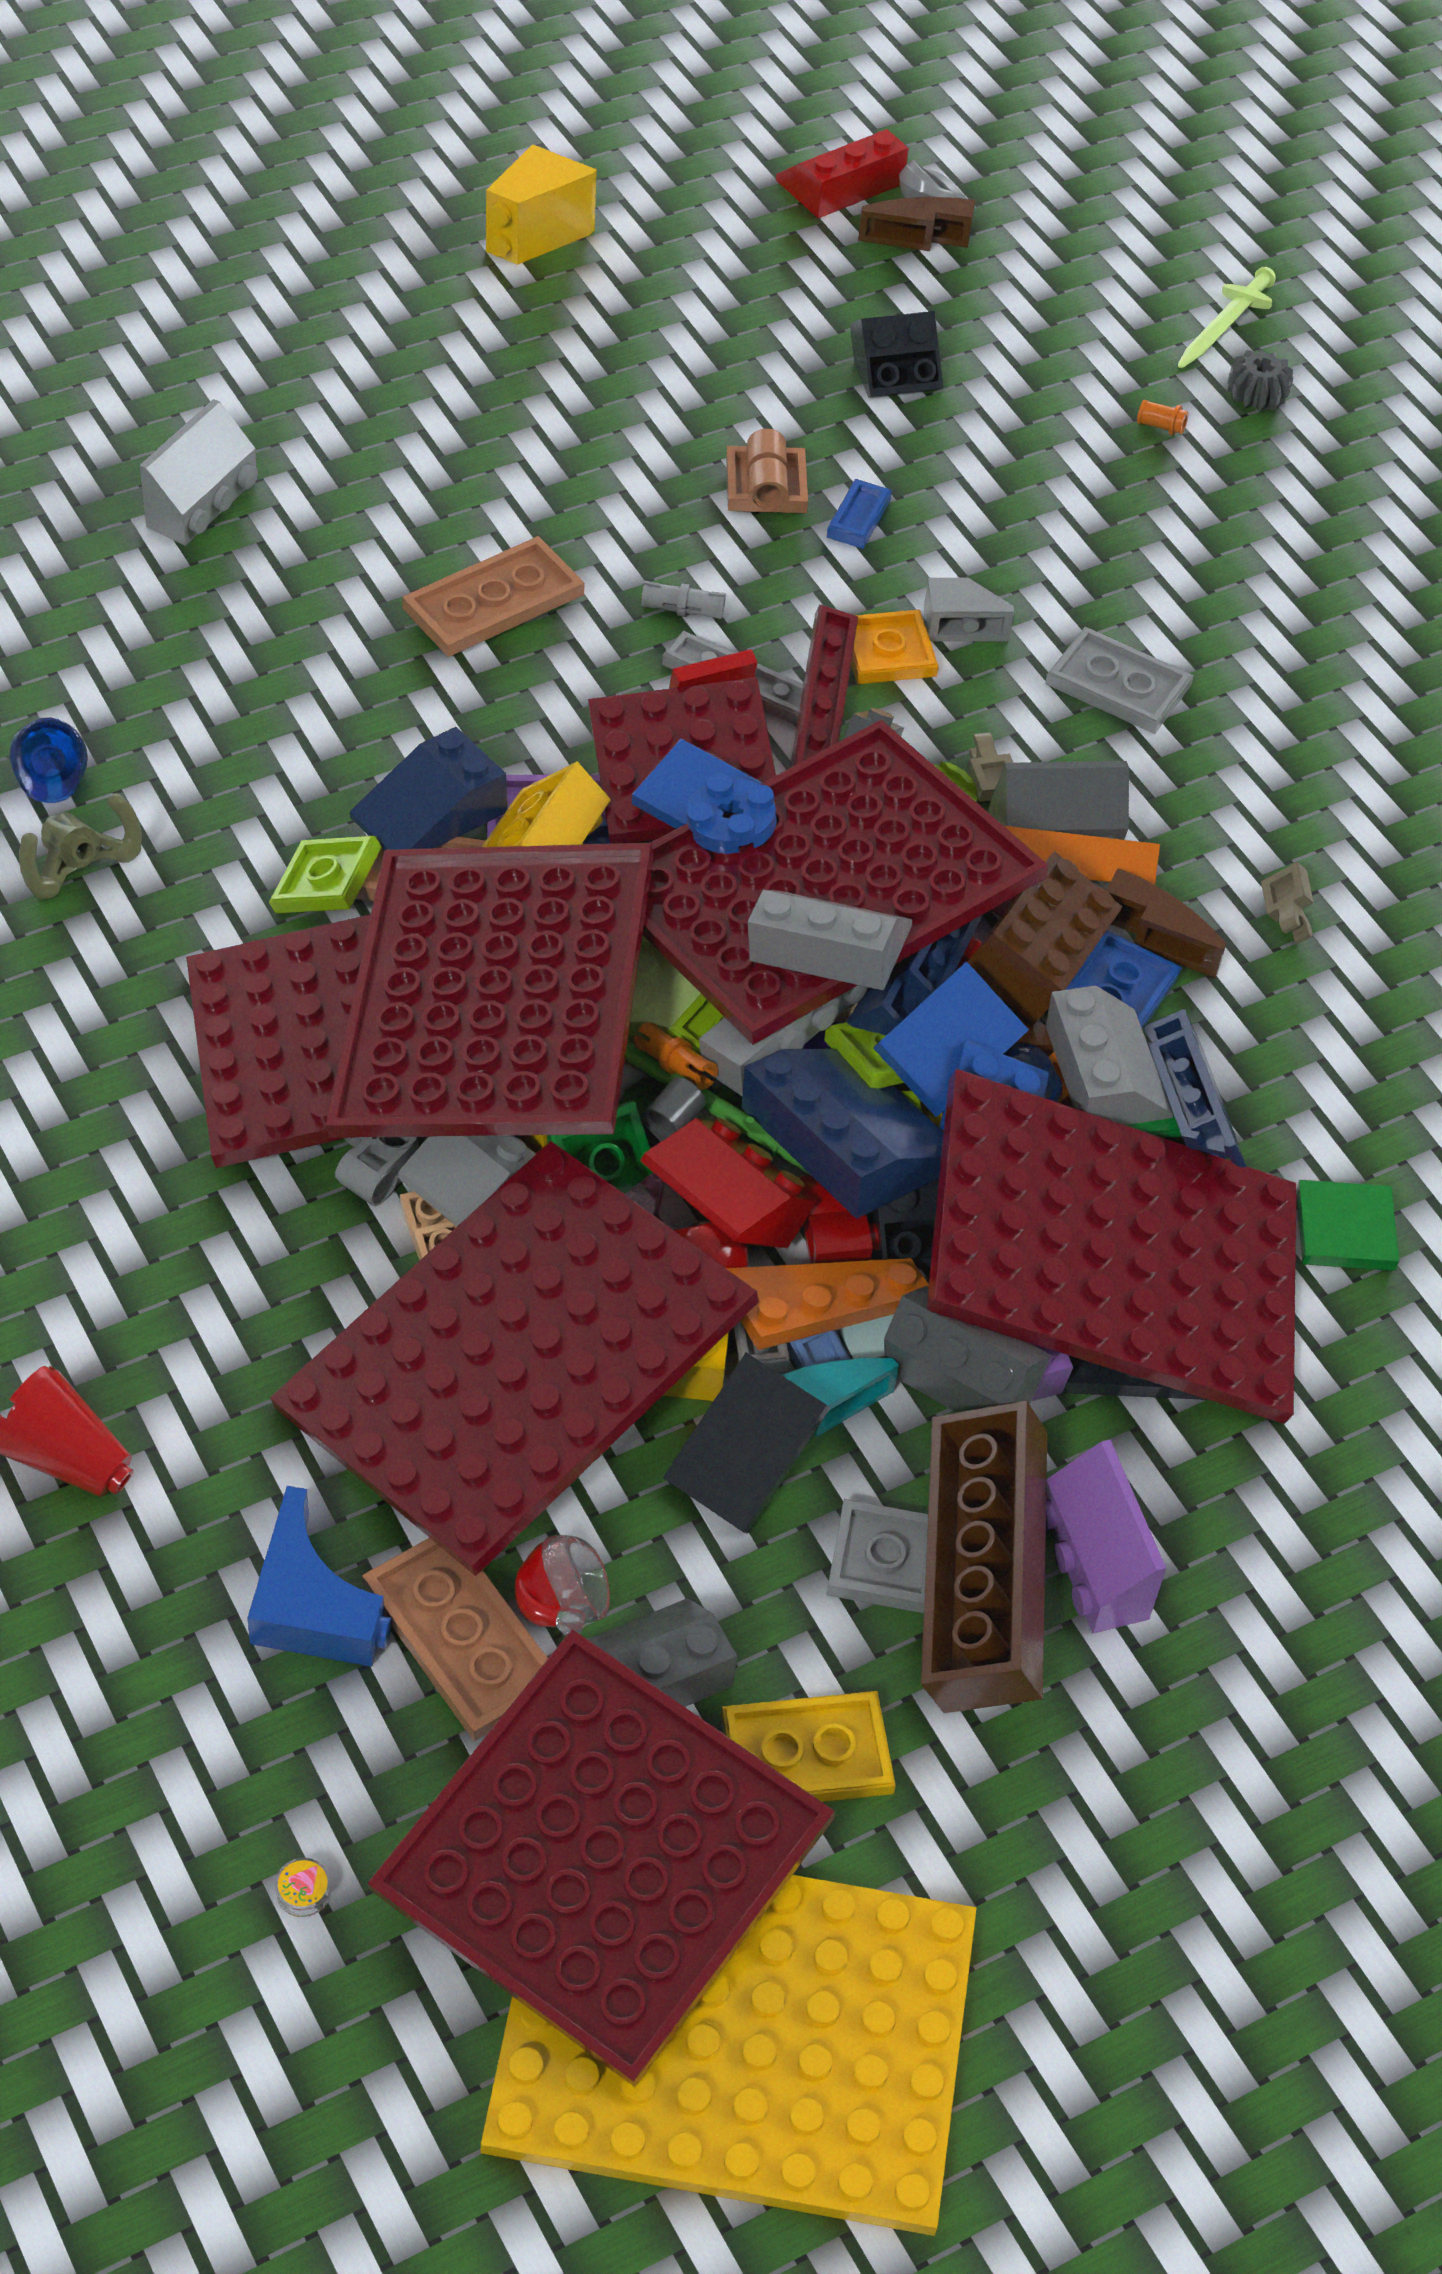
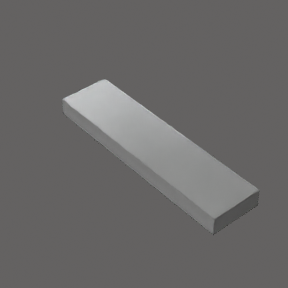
(778, 692)

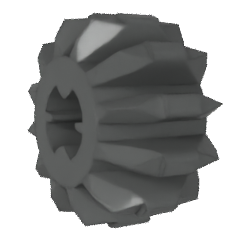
(1260, 380)

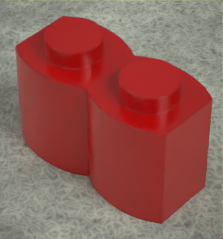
(833, 1231)

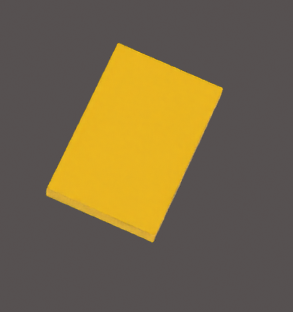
(822, 1743)

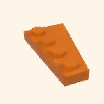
(823, 1296)

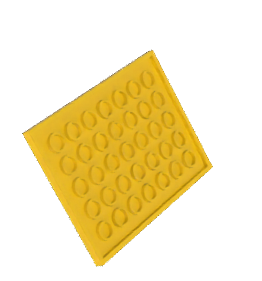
(795, 2081)

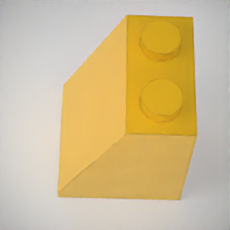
(539, 205)

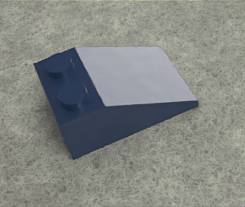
(434, 795)

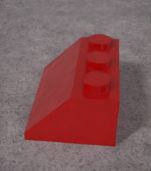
(847, 174)
(732, 1183)

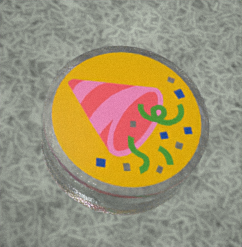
(303, 1887)

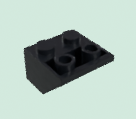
(897, 353)
(908, 1226)

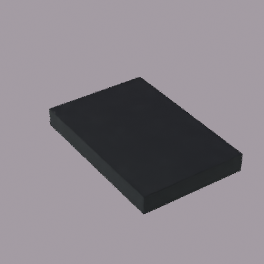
(746, 1443)

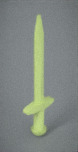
(1242, 298)

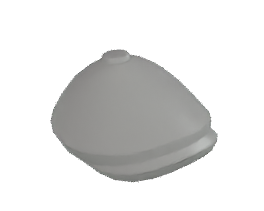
(924, 182)

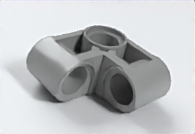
(373, 1165)

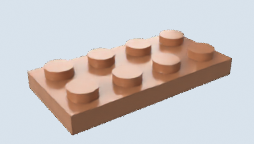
(493, 596)
(457, 1632)

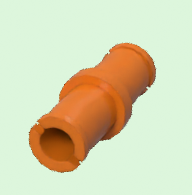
(676, 1055)

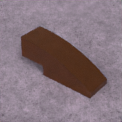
(918, 222)
(1165, 924)

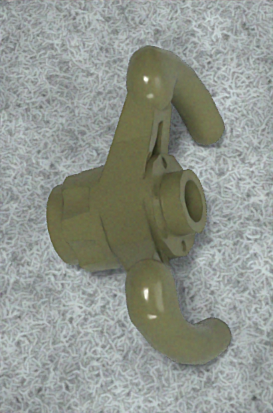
(75, 846)

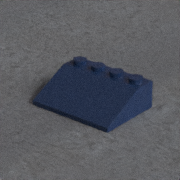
(849, 1137)

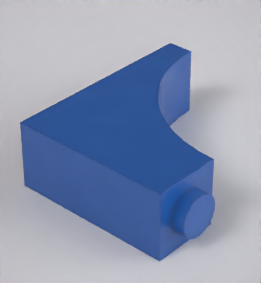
(305, 1604)

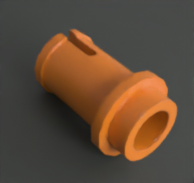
(1163, 417)

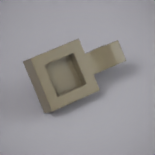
(986, 765)
(1285, 898)

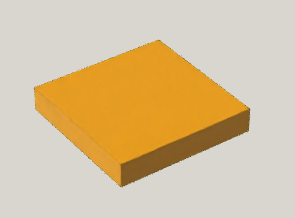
(892, 648)

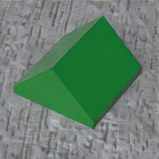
(614, 1155)

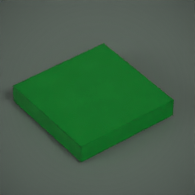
(1347, 1225)

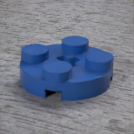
(726, 795)

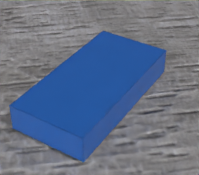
(859, 513)

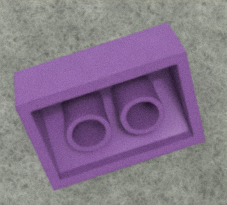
(1103, 1540)

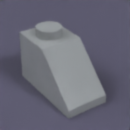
(965, 612)

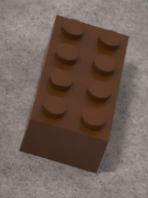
(1044, 938)

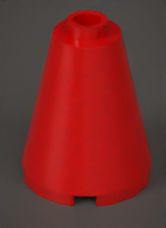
(63, 1436)

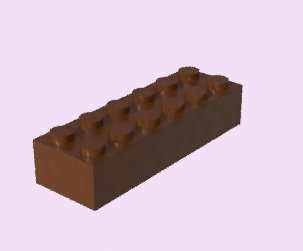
(985, 1559)

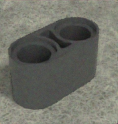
(671, 1110)

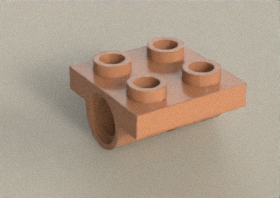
(766, 475)

